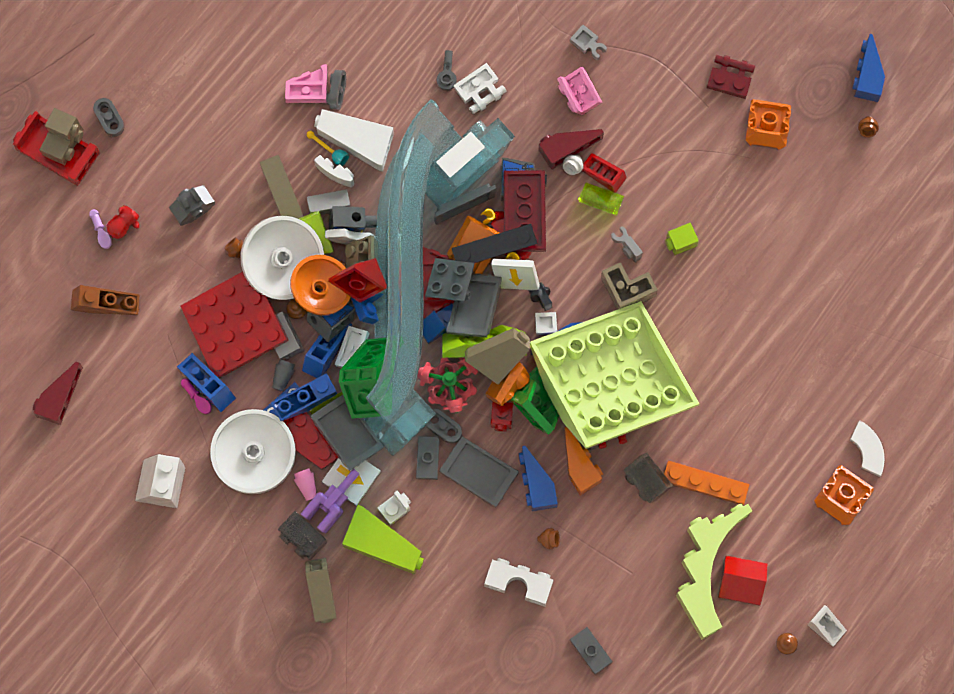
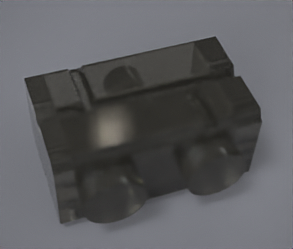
(647, 478)
(302, 536)

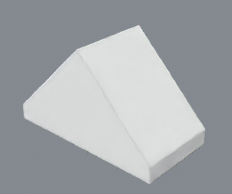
(827, 626)

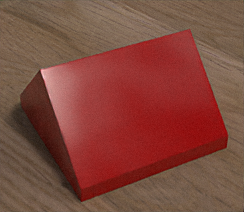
(360, 280)
(743, 580)

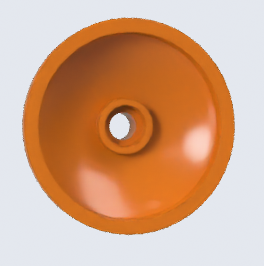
(313, 273)

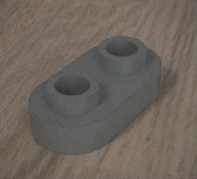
(338, 83)
(109, 118)
(443, 426)

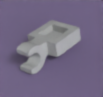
(630, 248)

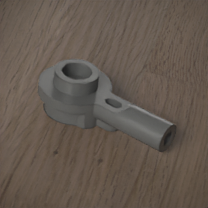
(447, 78)

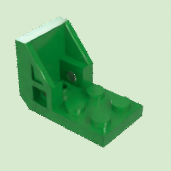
(360, 376)
(536, 404)

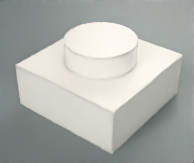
(546, 323)

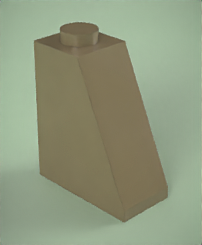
(498, 354)
(320, 590)

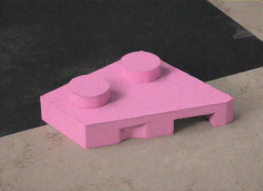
(308, 87)

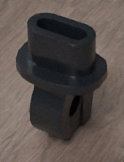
(542, 296)

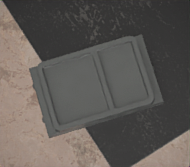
(464, 203)
(476, 315)
(348, 437)
(478, 471)

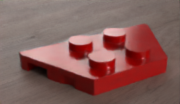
(432, 304)

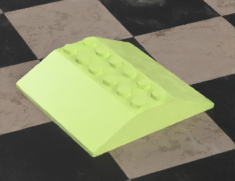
(611, 375)

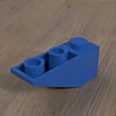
(871, 75)
(304, 398)
(540, 486)

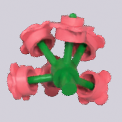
(446, 372)

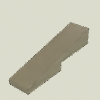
(280, 187)

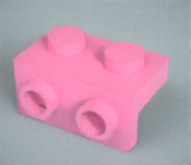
(579, 91)

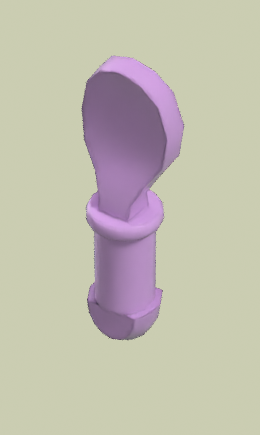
(103, 237)

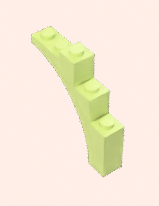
(697, 598)

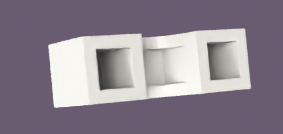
(502, 573)

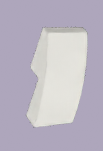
(339, 174)

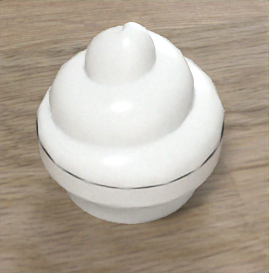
(573, 164)

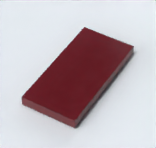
(526, 204)

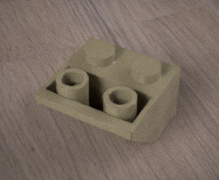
(361, 250)

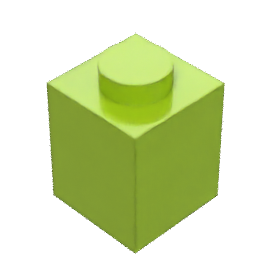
(681, 239)

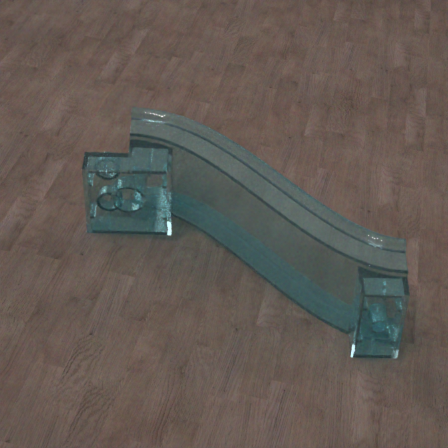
(400, 259)

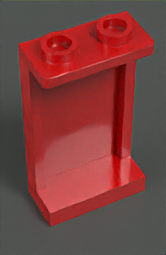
(31, 139)

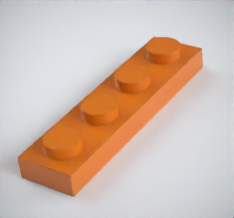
(706, 483)

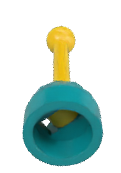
(338, 156)

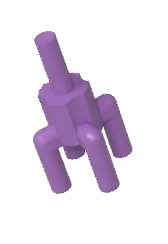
(330, 503)

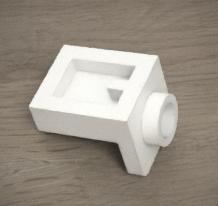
(395, 507)

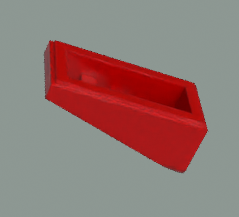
(614, 179)

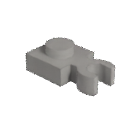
(586, 40)

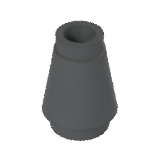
(282, 374)

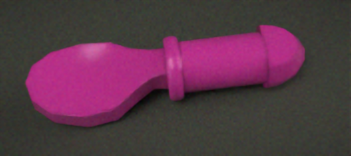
(201, 403)

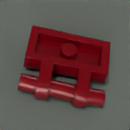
(729, 82)

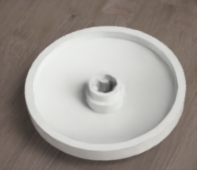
(274, 251)
(253, 451)

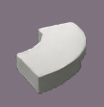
(344, 236)
(870, 448)

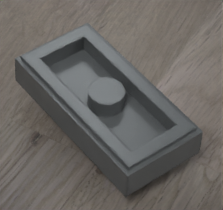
(427, 458)
(591, 650)

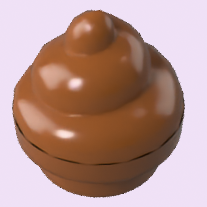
(868, 127)
(234, 248)
(295, 310)
(549, 538)
(786, 643)

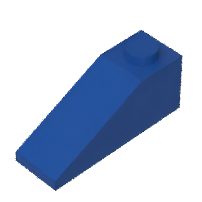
(322, 354)
(206, 382)

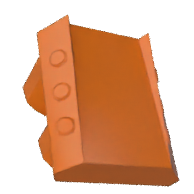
(768, 124)
(469, 232)
(505, 390)
(843, 495)

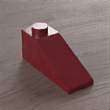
(560, 145)
(56, 398)

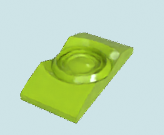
(456, 345)

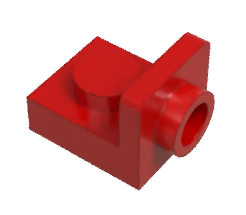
(501, 416)

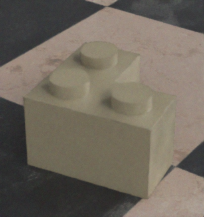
(62, 136)
(626, 291)

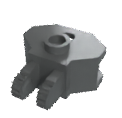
(191, 204)

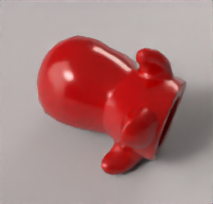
(119, 224)

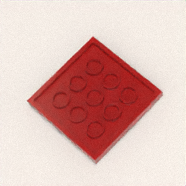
(233, 324)

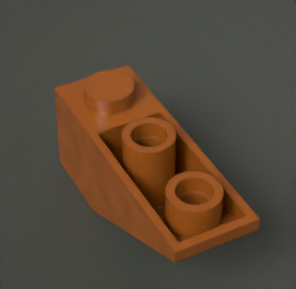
(104, 301)

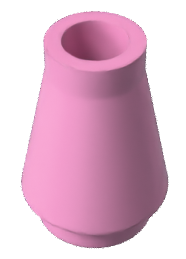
(306, 483)

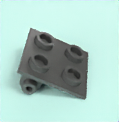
(450, 280)

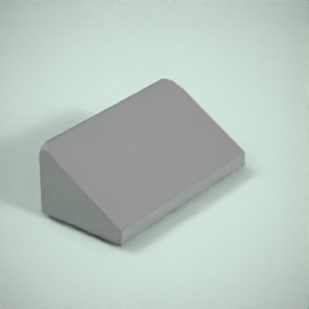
(324, 202)

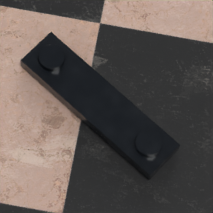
(496, 245)

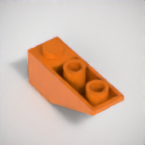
(580, 468)

